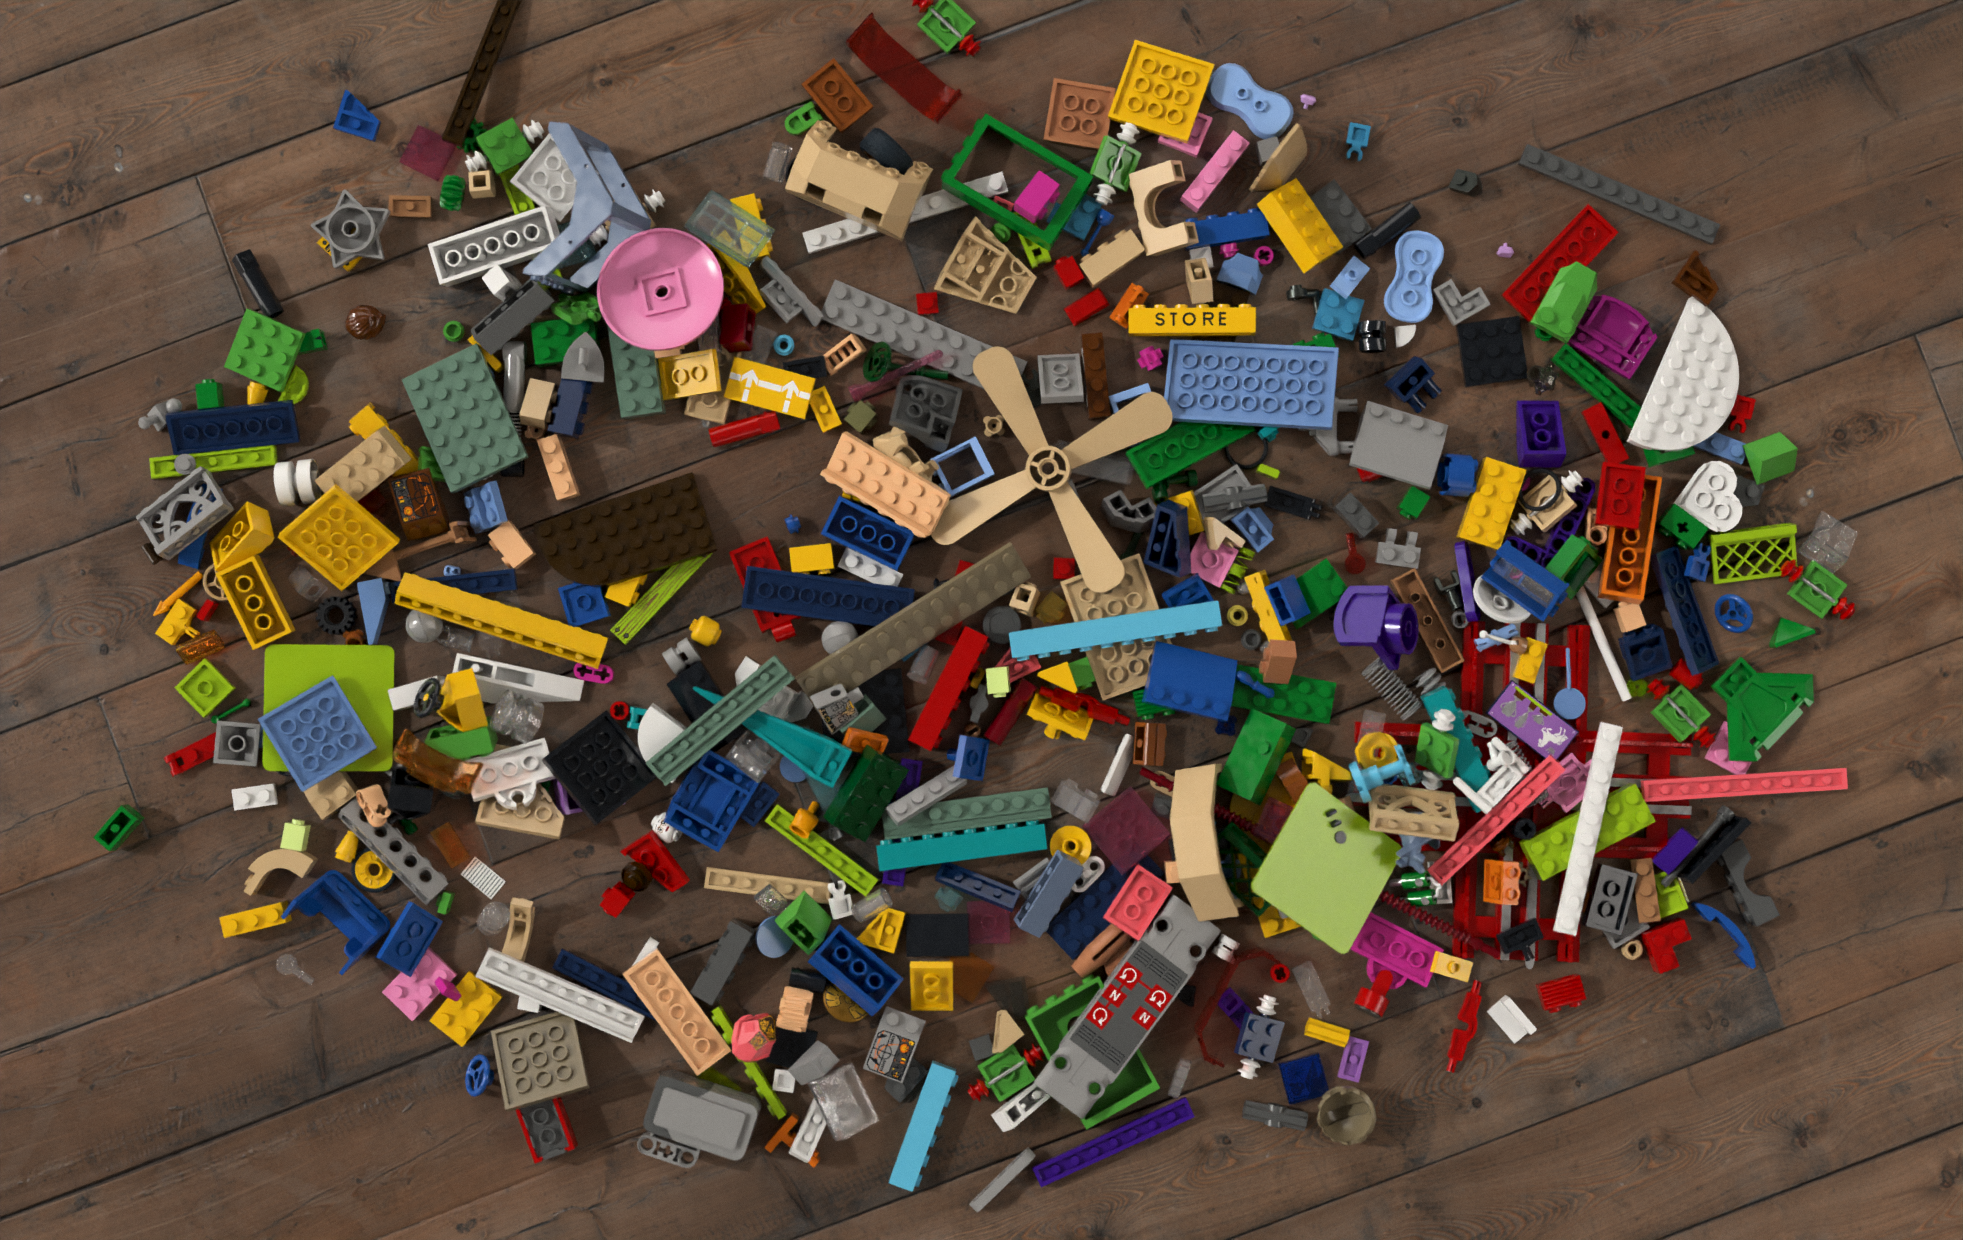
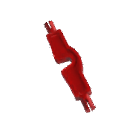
(1094, 708)
(1461, 1037)

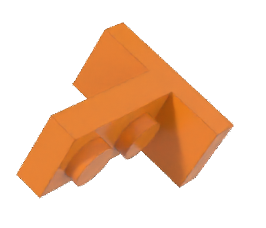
(788, 1138)

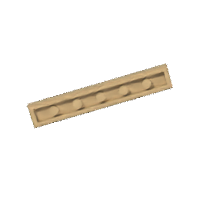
(754, 882)

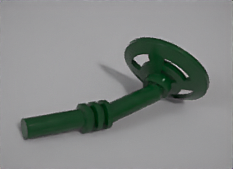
(885, 364)

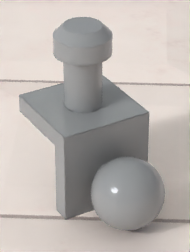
(157, 414)

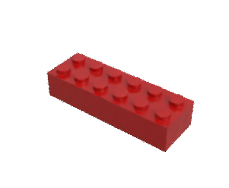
(948, 688)

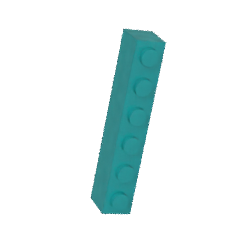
(1468, 762)

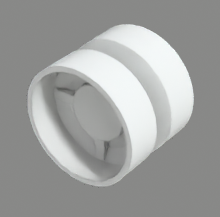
(296, 482)

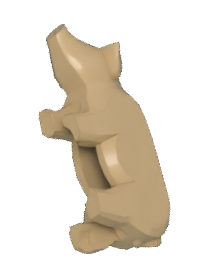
(895, 446)

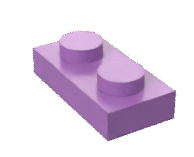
(1353, 1059)

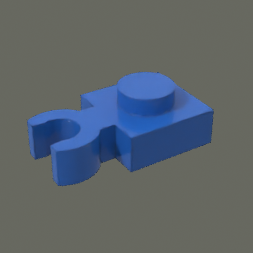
(1697, 565)

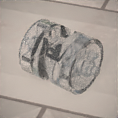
(493, 918)

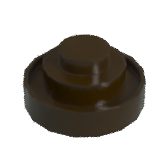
(636, 876)

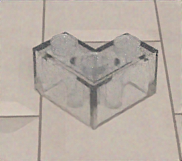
(1075, 801)

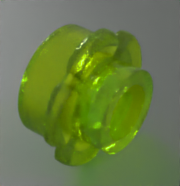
(1637, 692)

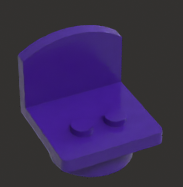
(1377, 620)

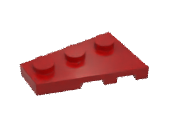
(655, 856)

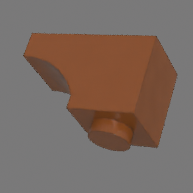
(1291, 779)

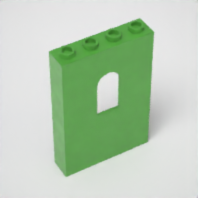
(1050, 1026)

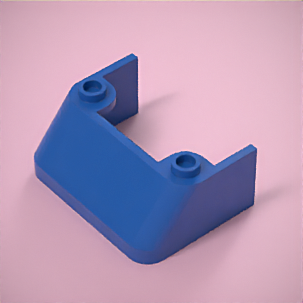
(346, 910)

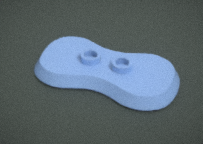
(1262, 110)
(1410, 293)

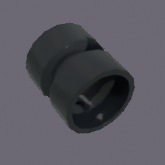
(1372, 344)

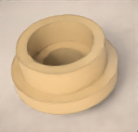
(1638, 949)

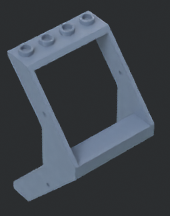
(590, 210)

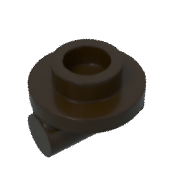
(149, 550)

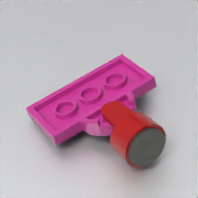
(1392, 959)

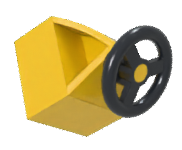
(455, 702)

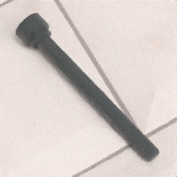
(1723, 816)

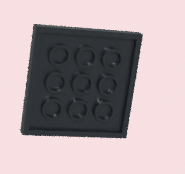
(888, 696)
(600, 767)

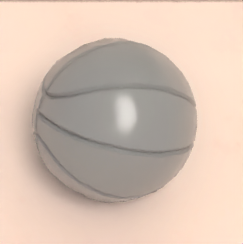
(423, 627)
(838, 635)

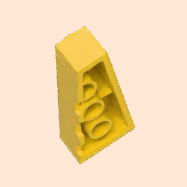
(368, 422)

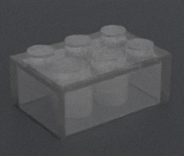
(843, 1102)

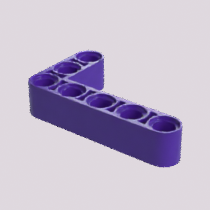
(1557, 532)

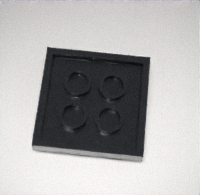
(1491, 351)

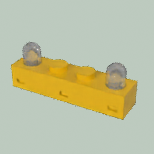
(1261, 604)

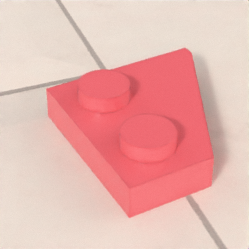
(1018, 669)

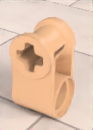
(1589, 527)
(373, 804)

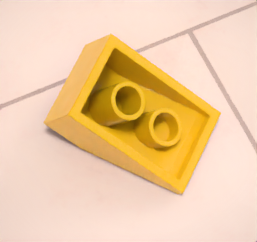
(242, 537)

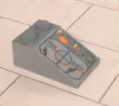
(894, 1044)

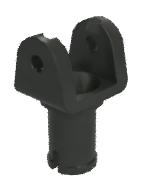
(1450, 591)

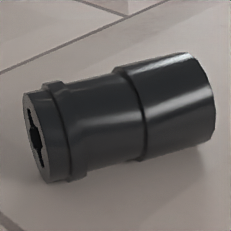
(1522, 828)
(808, 980)

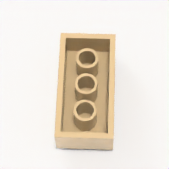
(366, 465)

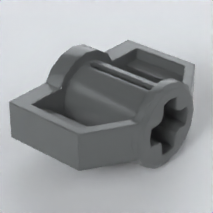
(978, 703)

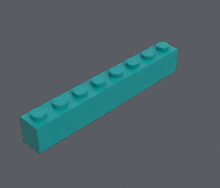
(961, 847)

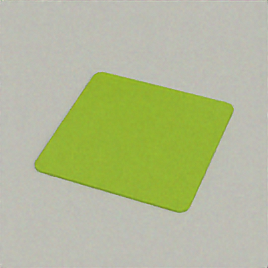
(361, 672)
(1323, 882)

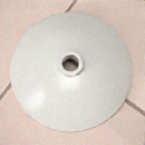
(1497, 604)

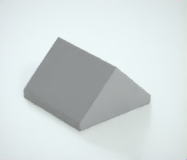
(237, 743)

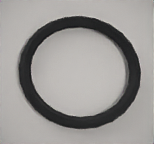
(1265, 452)
(1558, 490)

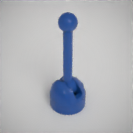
(1103, 218)

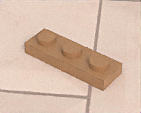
(1645, 891)

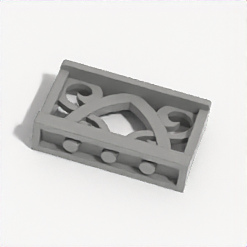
(167, 505)

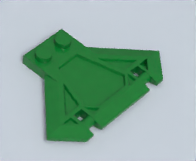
(1760, 706)

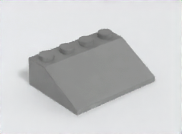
(1398, 445)

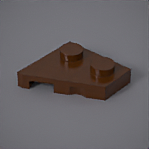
(1696, 280)

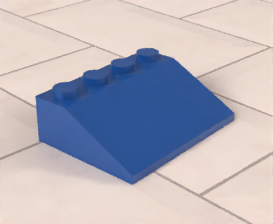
(1190, 681)

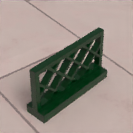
(1253, 854)

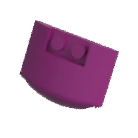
(1613, 335)

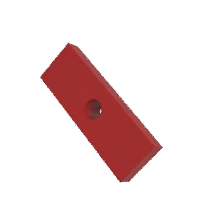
(1599, 422)

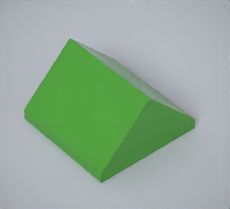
(1771, 457)

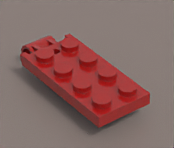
(761, 555)

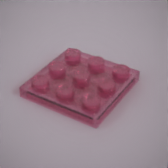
(1126, 830)

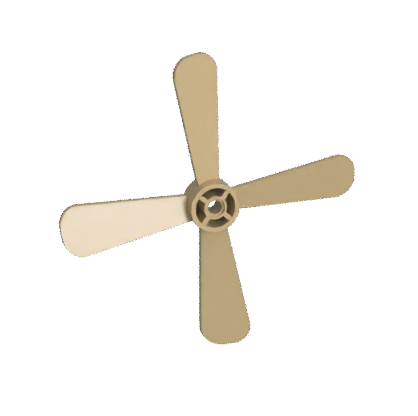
(1132, 424)

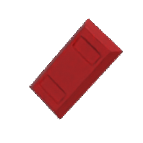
(1086, 306)

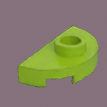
(296, 386)

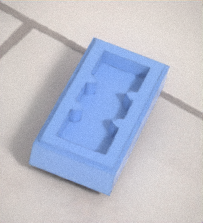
(1349, 277)

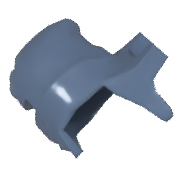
(1410, 853)

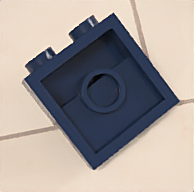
(1645, 651)

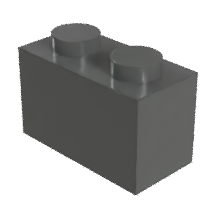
(1355, 515)

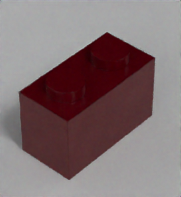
(737, 328)

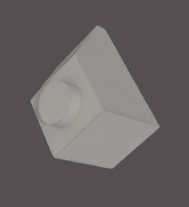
(813, 1063)

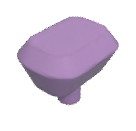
(1308, 100)
(1505, 251)

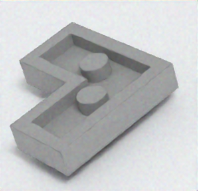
(1458, 307)

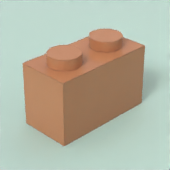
(1278, 661)

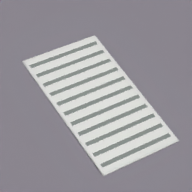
(483, 878)

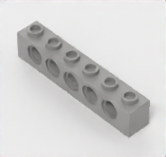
(395, 861)

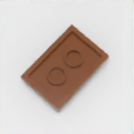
(837, 95)

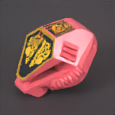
(753, 1037)

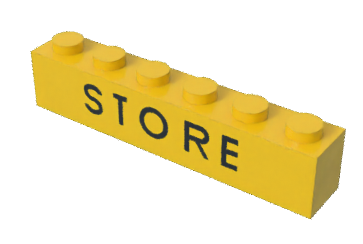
(1192, 321)

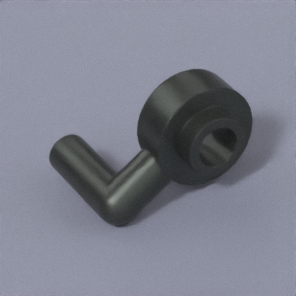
(1297, 293)

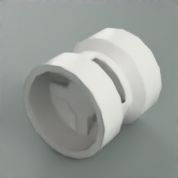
(1222, 951)

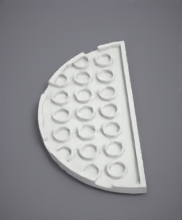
(1692, 385)

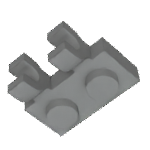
(1398, 554)

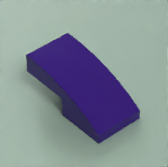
(1675, 851)
(1233, 1007)

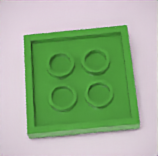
(264, 350)

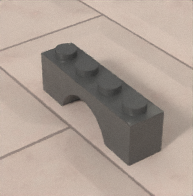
(1756, 908)

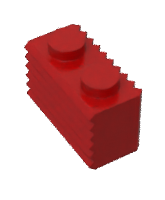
(1561, 992)

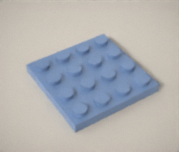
(317, 733)

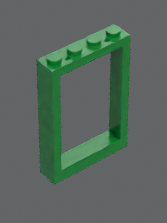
(1042, 238)

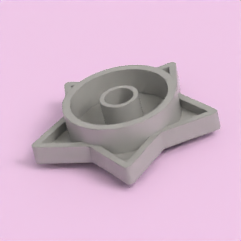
(338, 225)

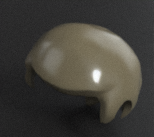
(1346, 1115)

